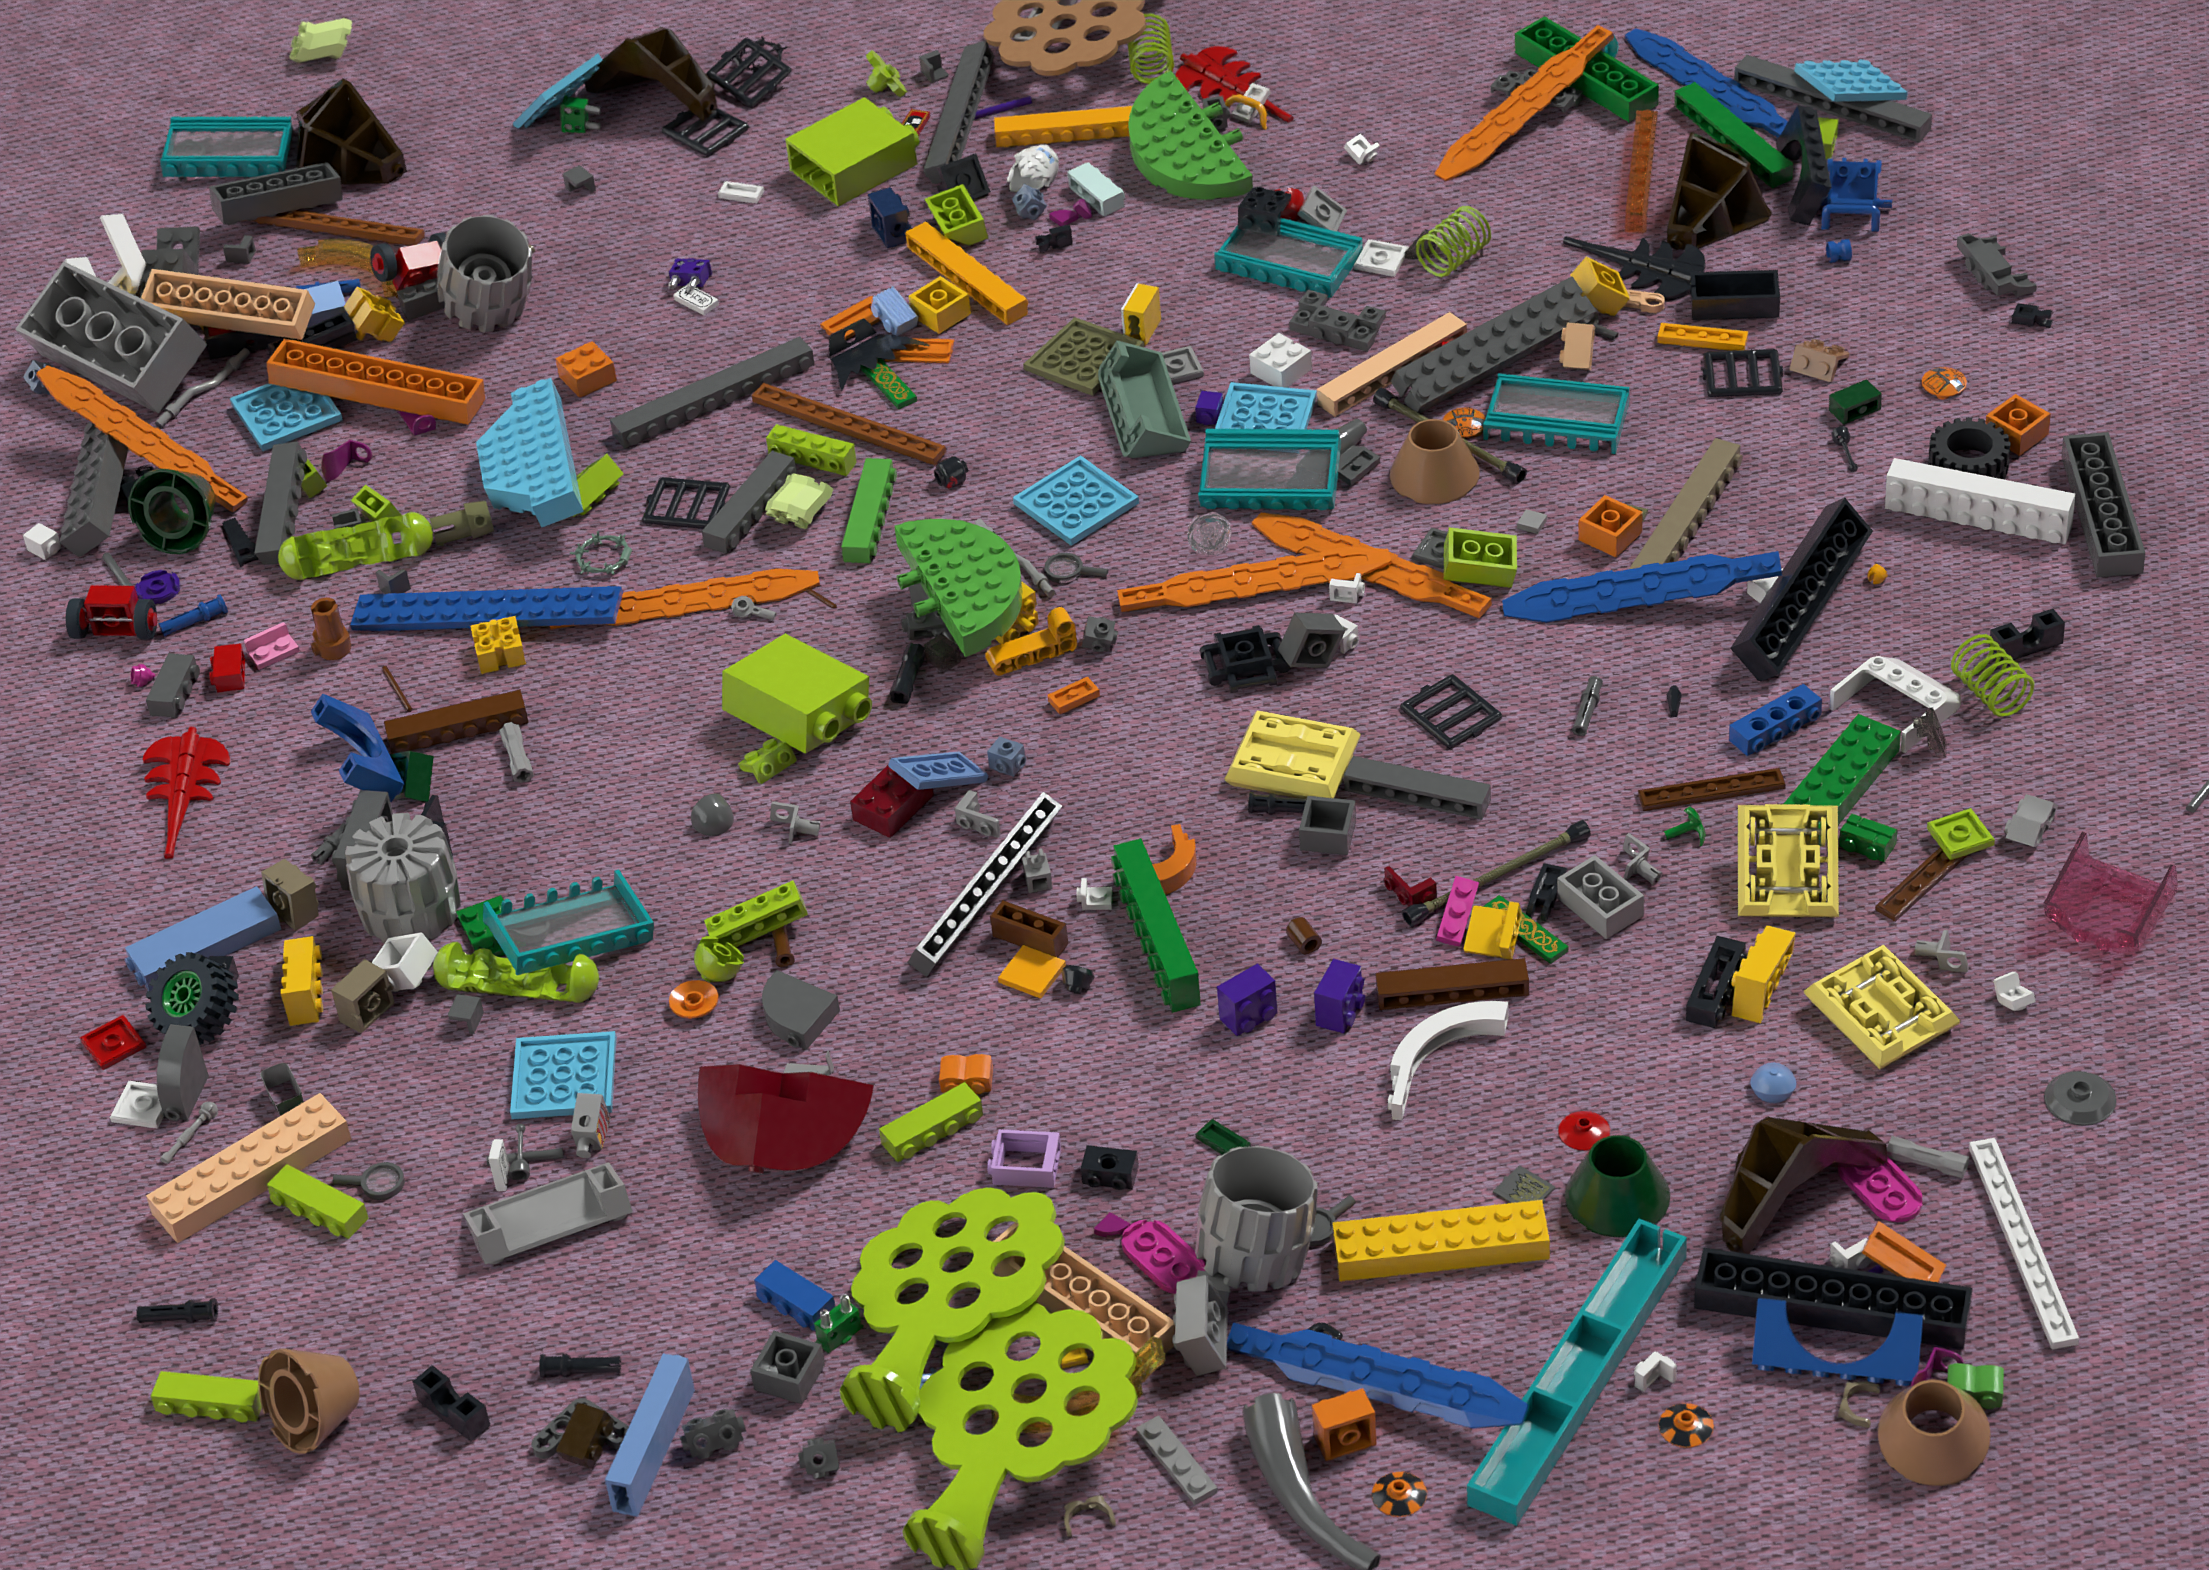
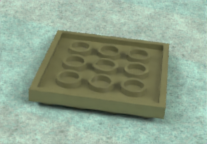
(1076, 355)

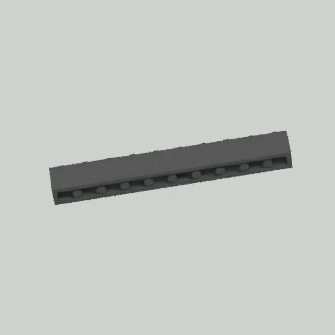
(1787, 84)
(959, 108)
(711, 392)
(984, 884)

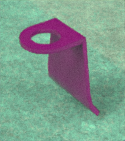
(417, 423)
(337, 460)
(1935, 1362)

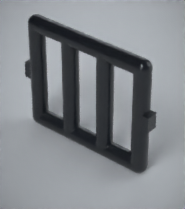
(739, 93)
(695, 144)
(1734, 390)
(681, 484)
(1438, 730)

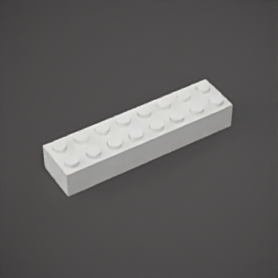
(1979, 501)

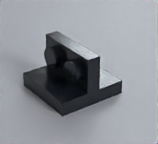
(965, 172)

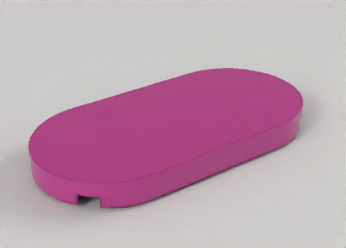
(1885, 1190)
(1160, 1254)

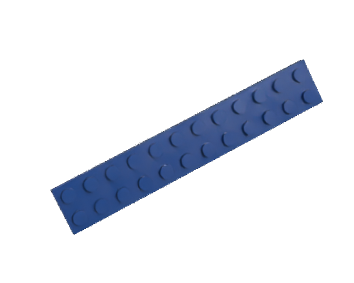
(469, 608)

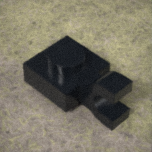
(1056, 238)
(2029, 314)

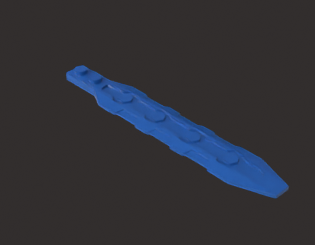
(1687, 69)
(1638, 586)
(1385, 1377)

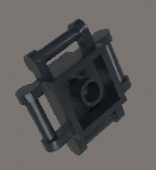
(1244, 655)

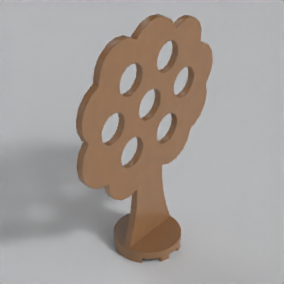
(1124, 26)

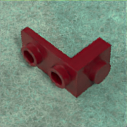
(1408, 895)

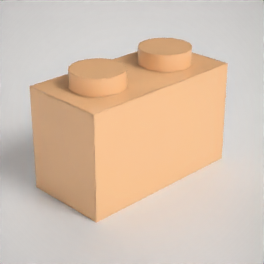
(1578, 346)

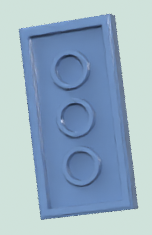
(938, 770)

